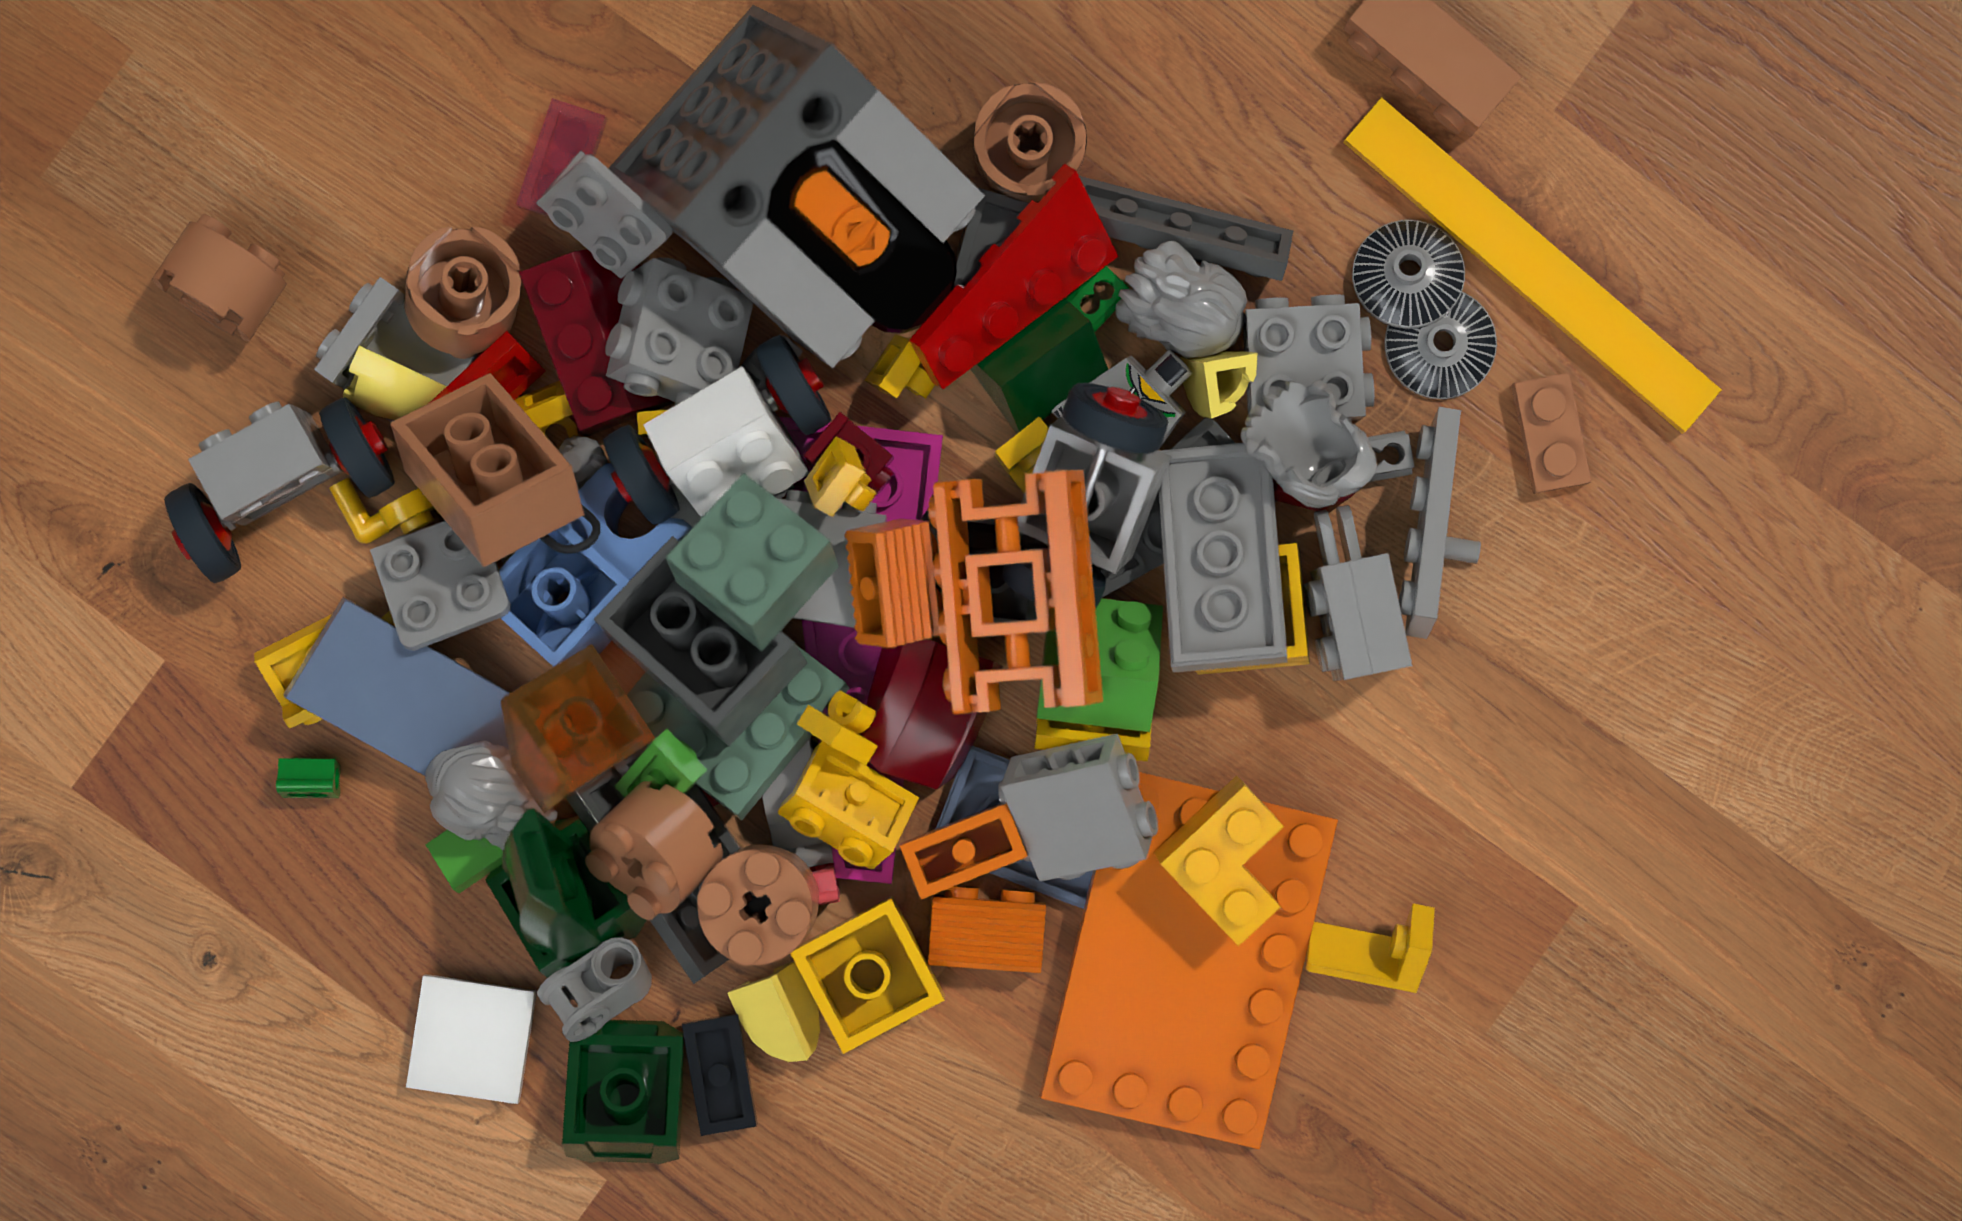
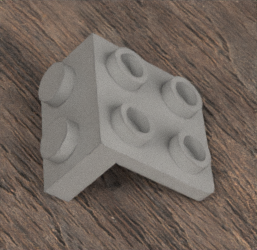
(604, 214)
(383, 328)
(437, 586)

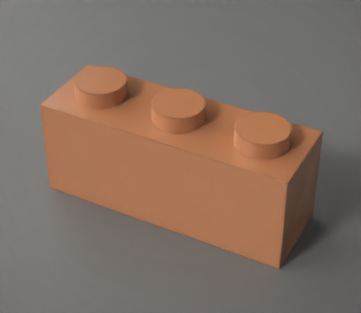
(1433, 59)

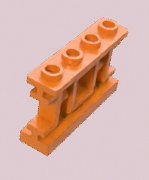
(1060, 584)

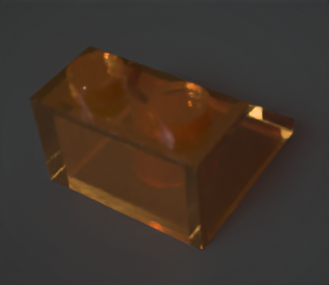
(571, 728)

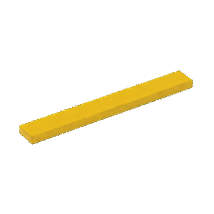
(1532, 266)

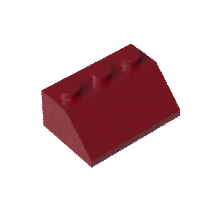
(576, 313)

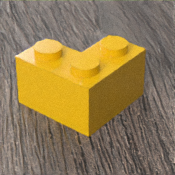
(1210, 855)

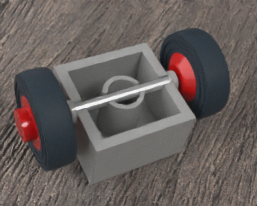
(1117, 446)
(266, 468)

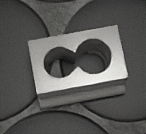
(1401, 443)

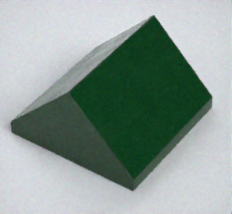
(1041, 365)

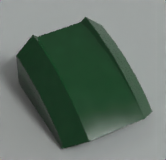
(548, 888)
(607, 903)
(625, 1094)

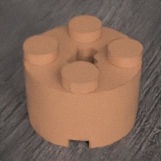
(1026, 111)
(461, 260)
(221, 278)
(653, 849)
(750, 936)

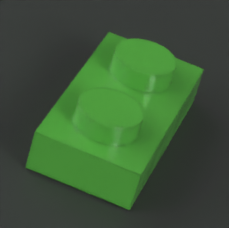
(663, 763)

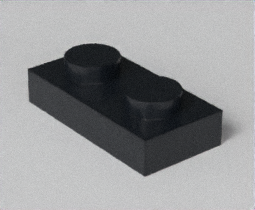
(719, 1074)

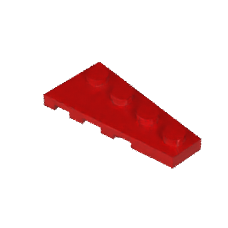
(1034, 269)

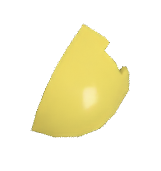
(1219, 381)
(387, 387)
(779, 1014)

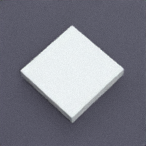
(471, 1039)

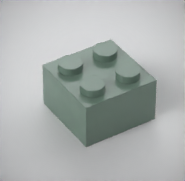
(752, 561)

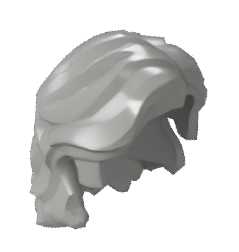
(1181, 303)
(1309, 444)
(478, 792)

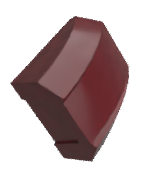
(913, 718)

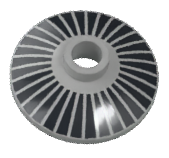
(1401, 298)
(1439, 373)

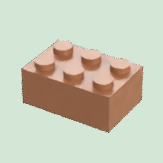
(487, 469)

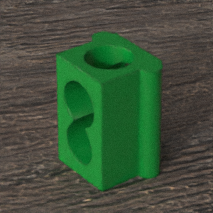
(1086, 291)
(308, 778)

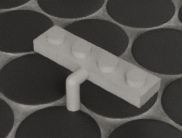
(1429, 543)

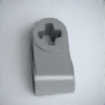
(593, 990)

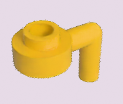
(406, 512)

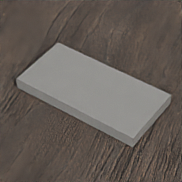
(1221, 560)

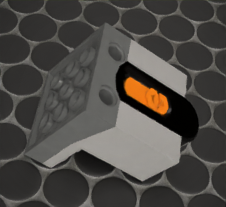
(804, 187)

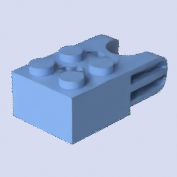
(592, 577)

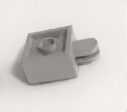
(1354, 605)

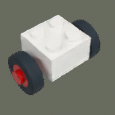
(720, 436)

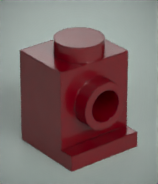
(875, 456)

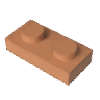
(1551, 433)

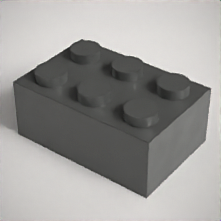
(695, 651)

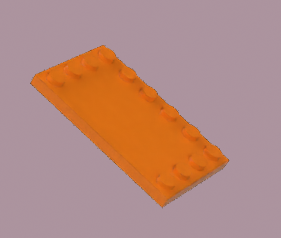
(1164, 1006)

